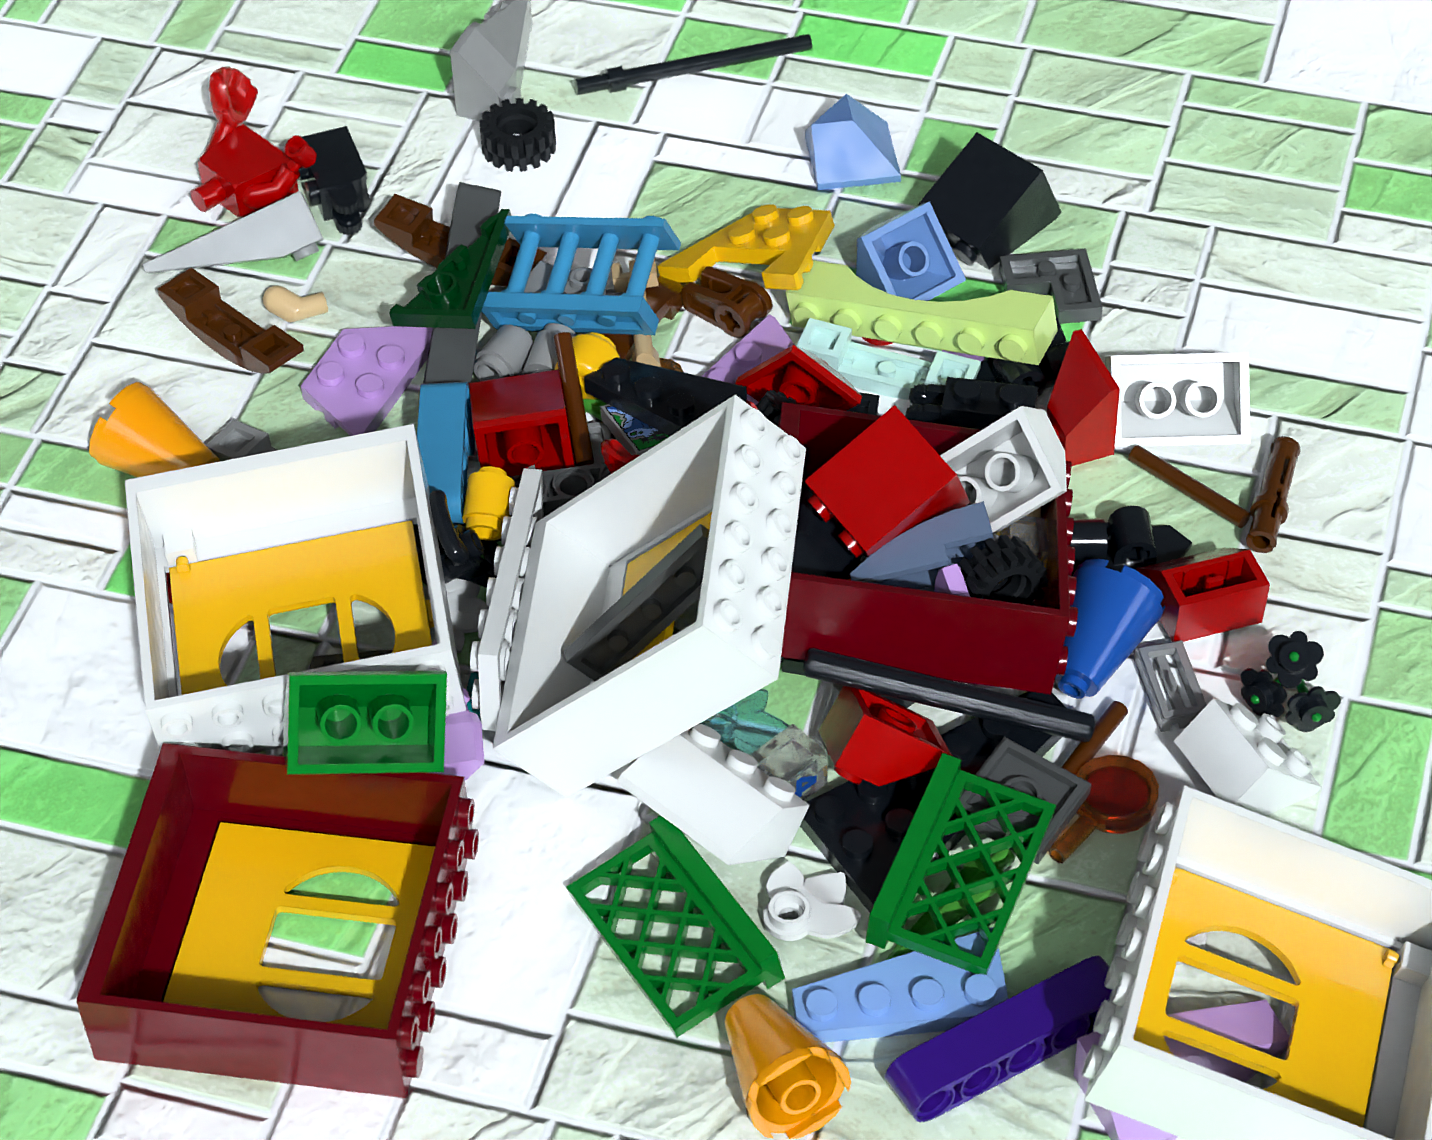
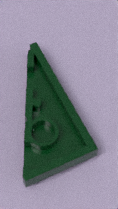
(460, 284)

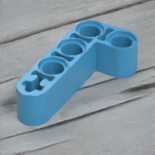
(446, 440)

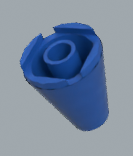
(1112, 620)

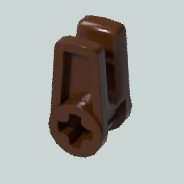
(726, 301)

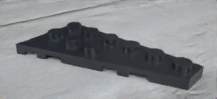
(865, 824)

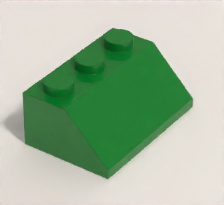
(364, 722)

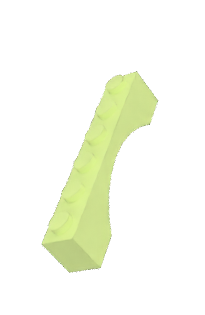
(998, 326)

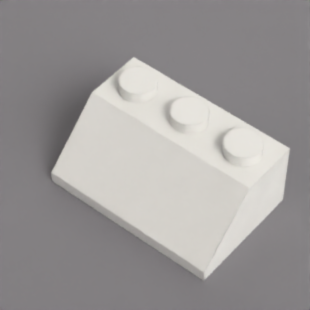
(1182, 399)
(1011, 466)
(717, 796)

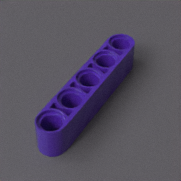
(1000, 1041)

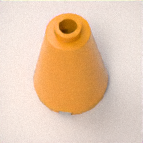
(146, 436)
(783, 1069)

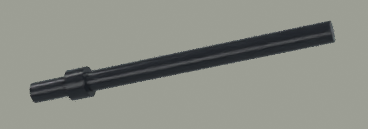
(618, 79)

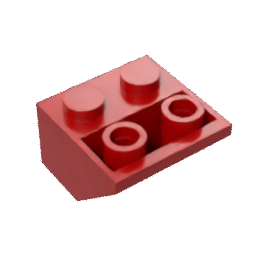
(1210, 592)

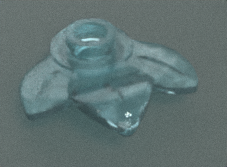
(746, 724)

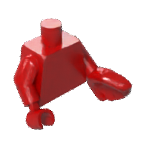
(238, 164)

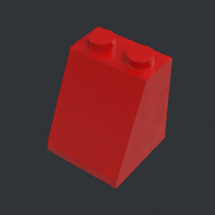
(521, 423)
(884, 484)

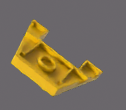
(767, 237)

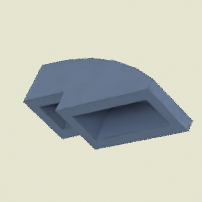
(919, 553)

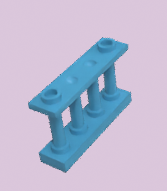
(590, 309)

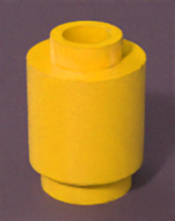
(487, 502)

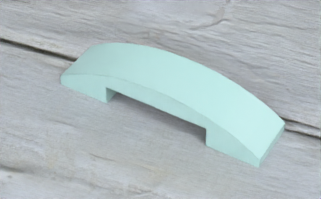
(880, 369)

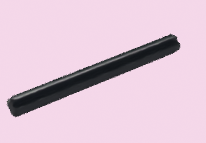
(948, 695)

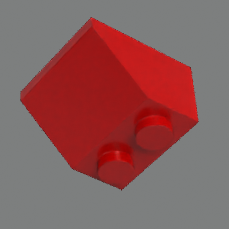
(879, 739)

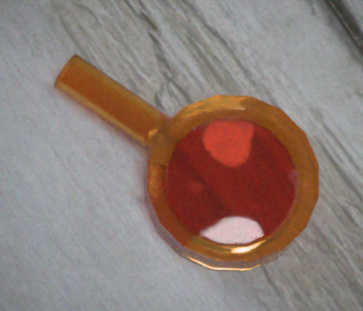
(1119, 802)

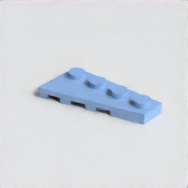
(900, 996)

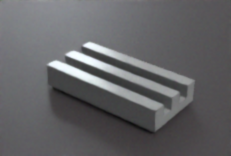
(1156, 698)

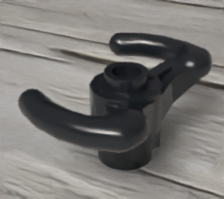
(459, 547)

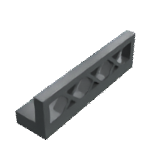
(642, 610)

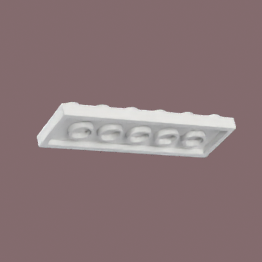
(503, 597)

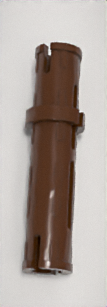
(1270, 506)

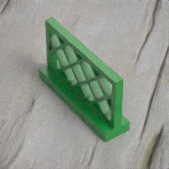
(916, 858)
(716, 911)

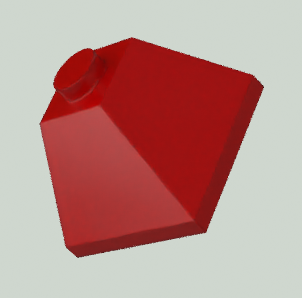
(803, 378)
(1084, 403)

